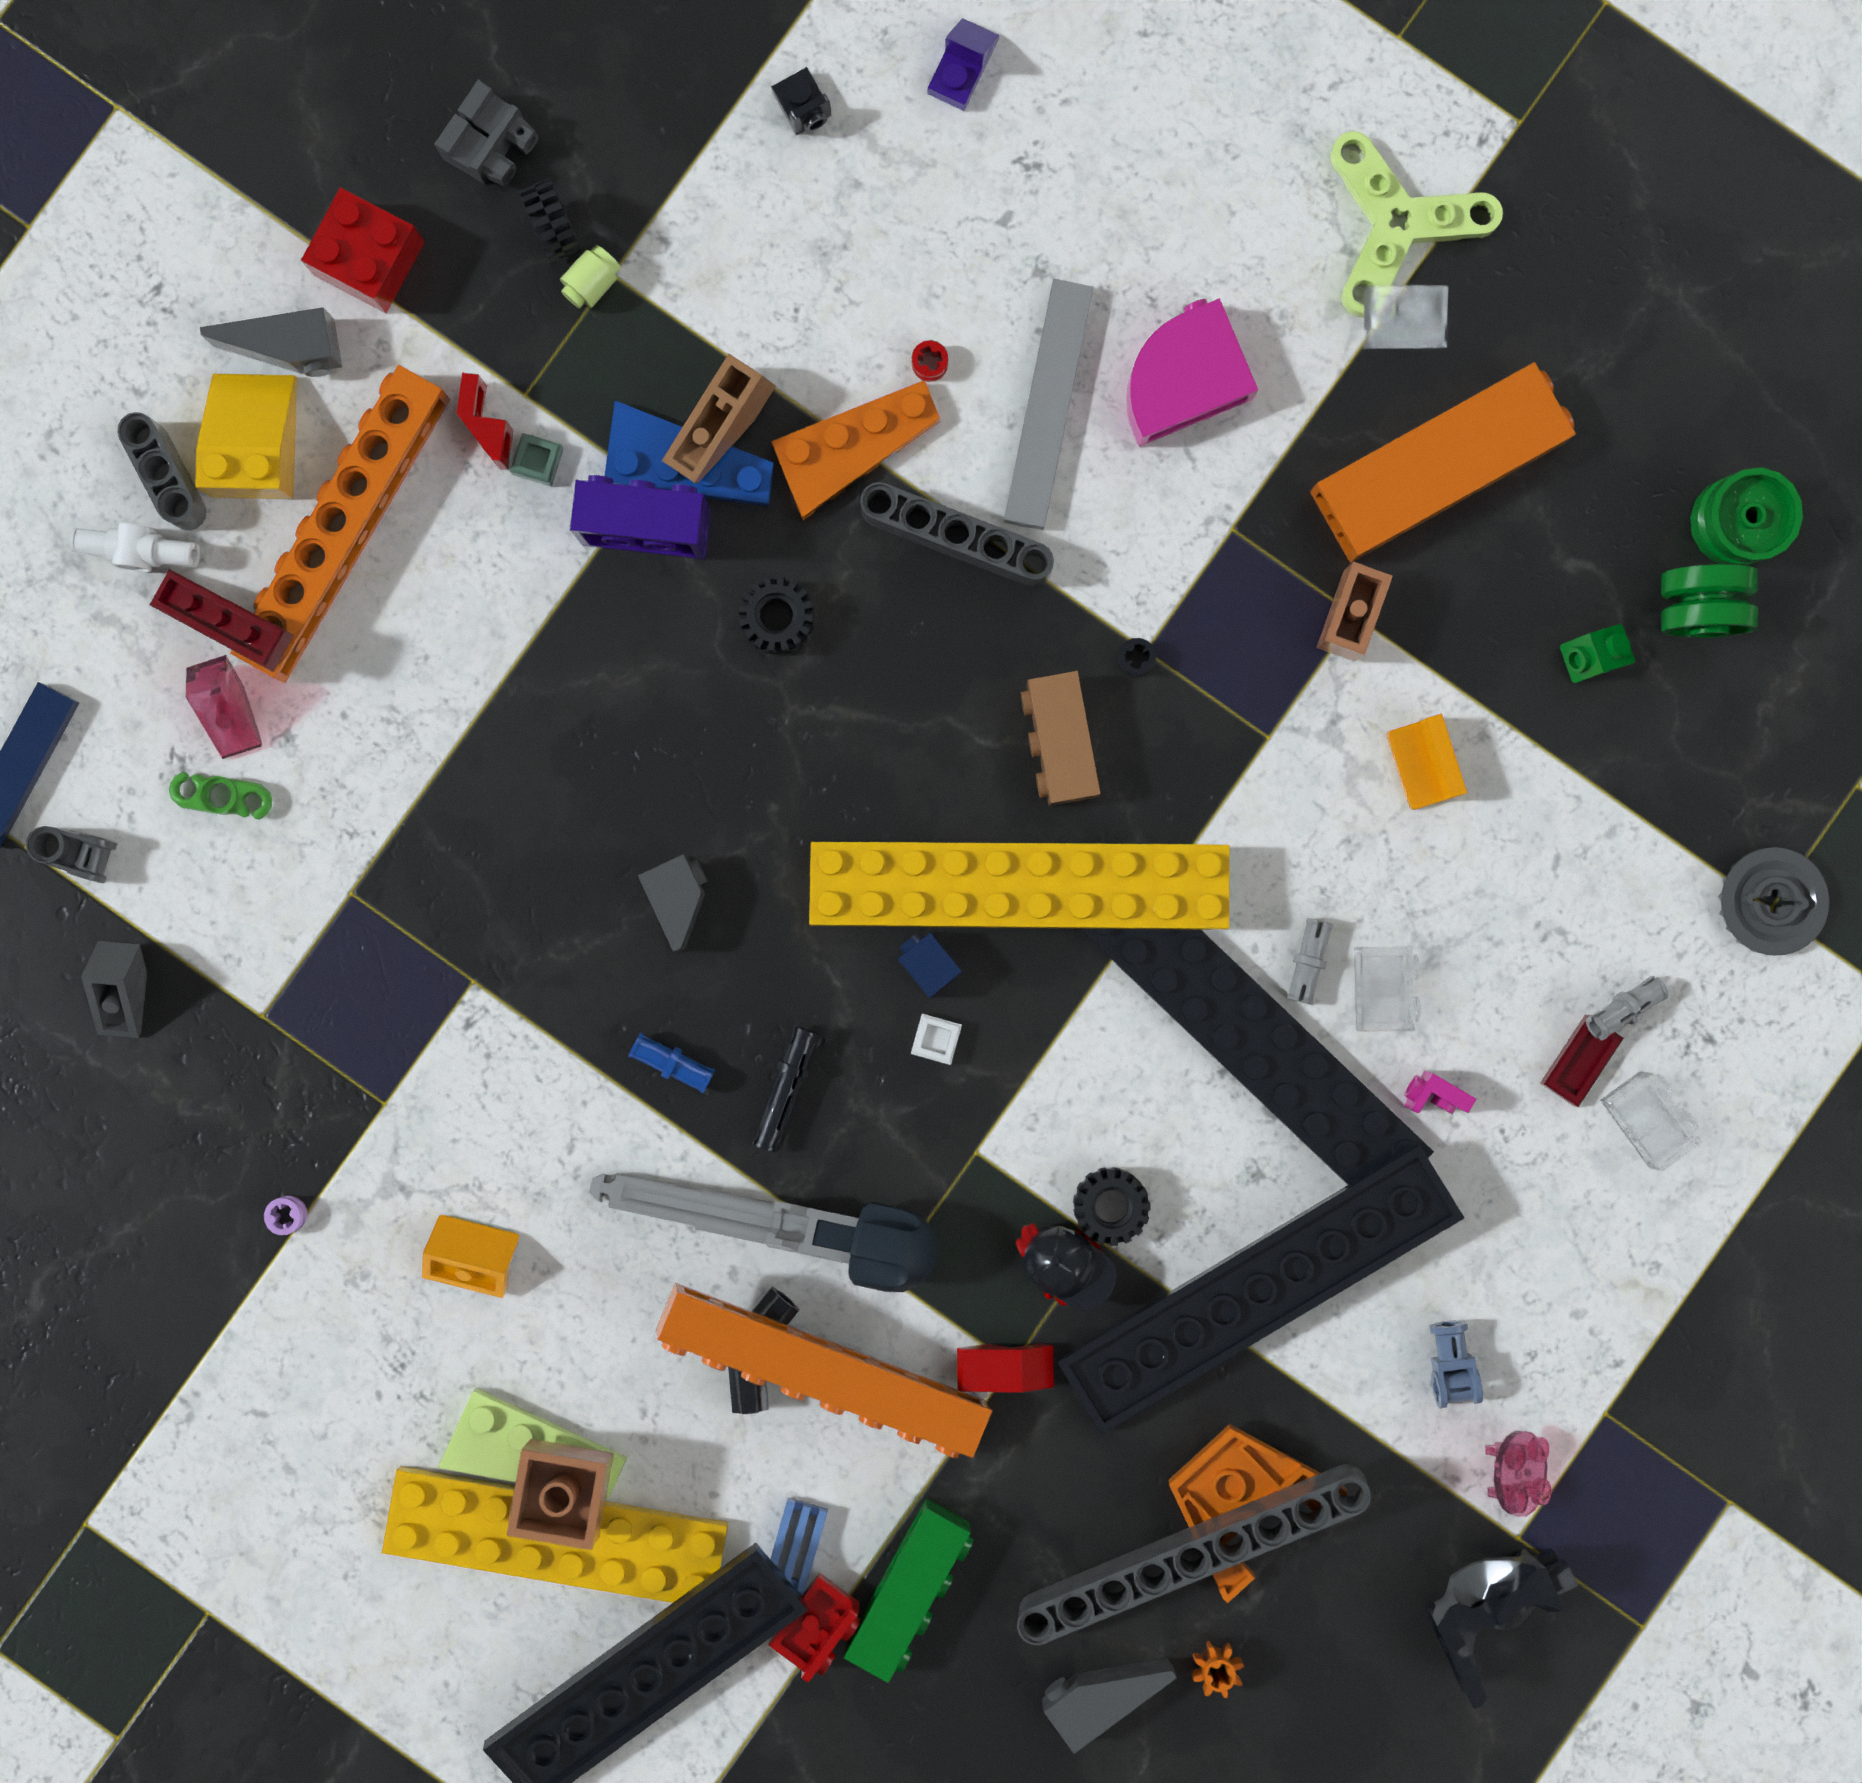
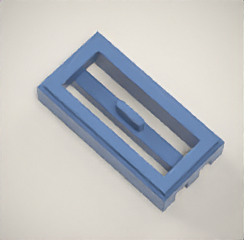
(806, 1509)

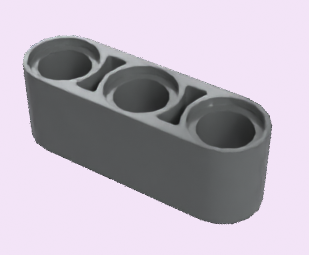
(148, 458)

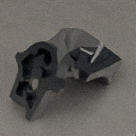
(1498, 1596)

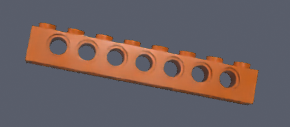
(362, 512)

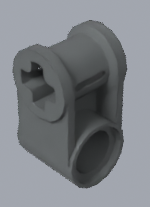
(77, 852)

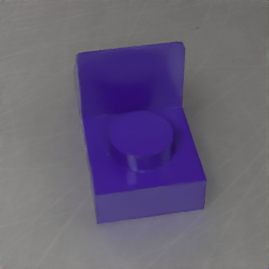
(962, 64)

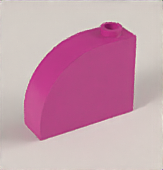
(1187, 373)

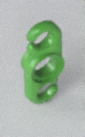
(239, 791)

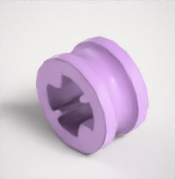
(298, 1213)

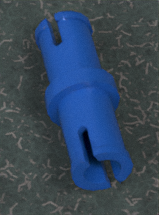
(671, 1063)

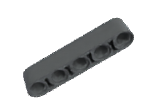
(943, 518)

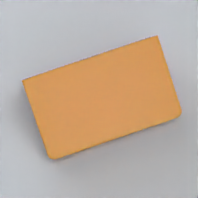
(1426, 762)
(469, 1256)

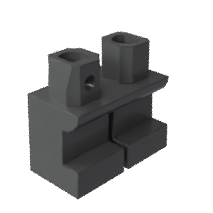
(484, 135)

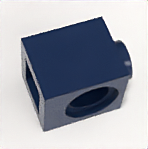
(928, 963)

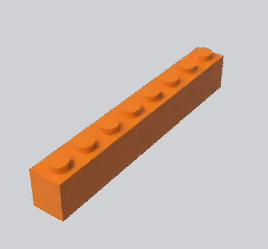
(823, 1371)

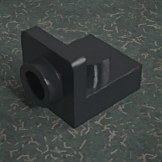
(802, 102)

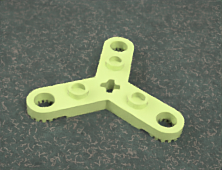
(1428, 217)

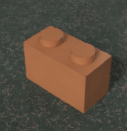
(1354, 611)

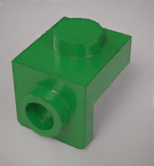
(1597, 653)

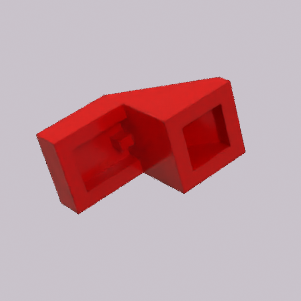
(491, 433)
(1005, 1368)

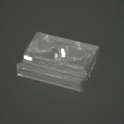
(1405, 316)

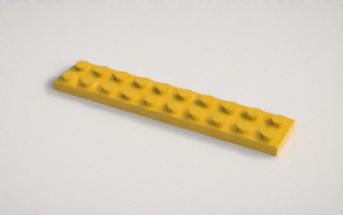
(1020, 885)

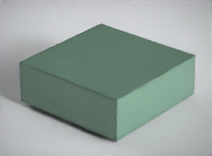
(536, 459)

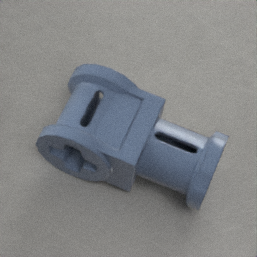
(1454, 1370)

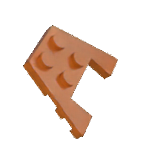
(1228, 1475)

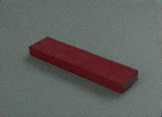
(221, 620)

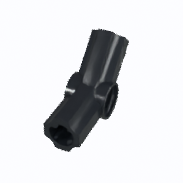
(747, 1396)

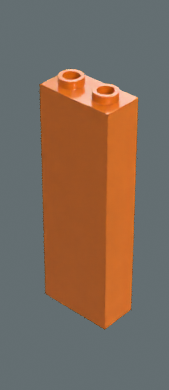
(1443, 461)

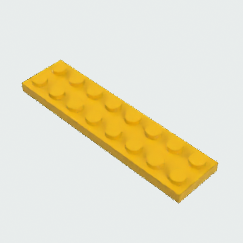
(467, 1524)

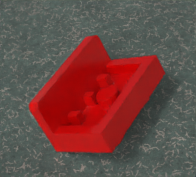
(814, 1634)

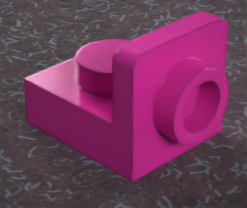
(1445, 1094)

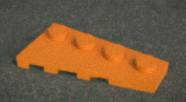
(845, 447)

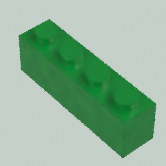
(908, 1590)

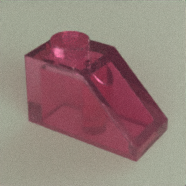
(222, 706)

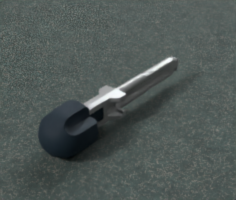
(884, 1246)

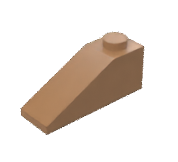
(719, 418)

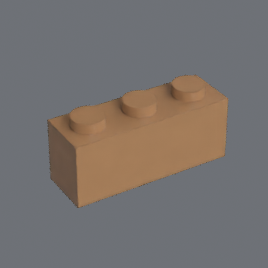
(1060, 738)

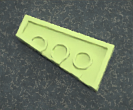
(494, 1433)

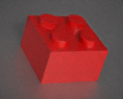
(363, 250)

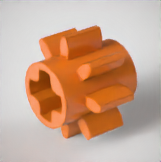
(1220, 1680)

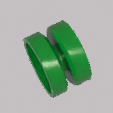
(1756, 494)
(1709, 601)

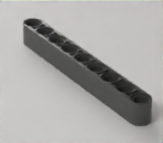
(1204, 1537)

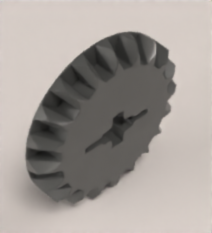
(1793, 880)

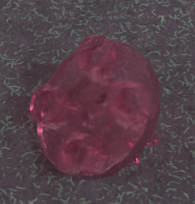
(1520, 1473)

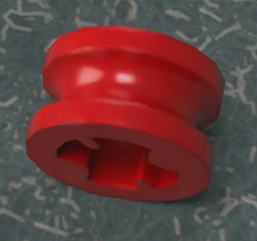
(936, 350)

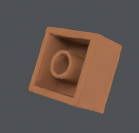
(560, 1494)

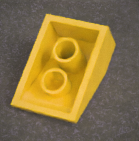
(248, 437)

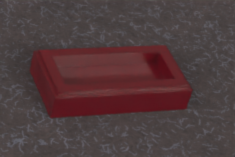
(1579, 1064)

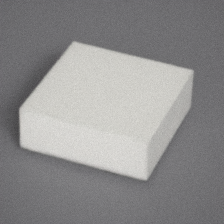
(936, 1039)

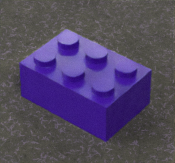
(640, 517)

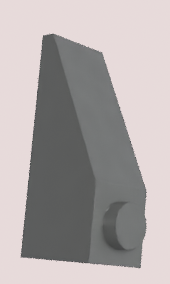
(293, 340)
(1100, 1698)

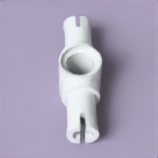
(134, 547)

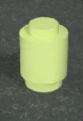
(589, 277)

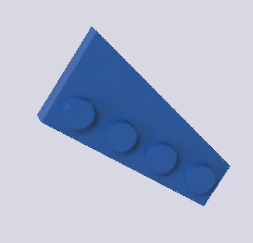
(642, 440)

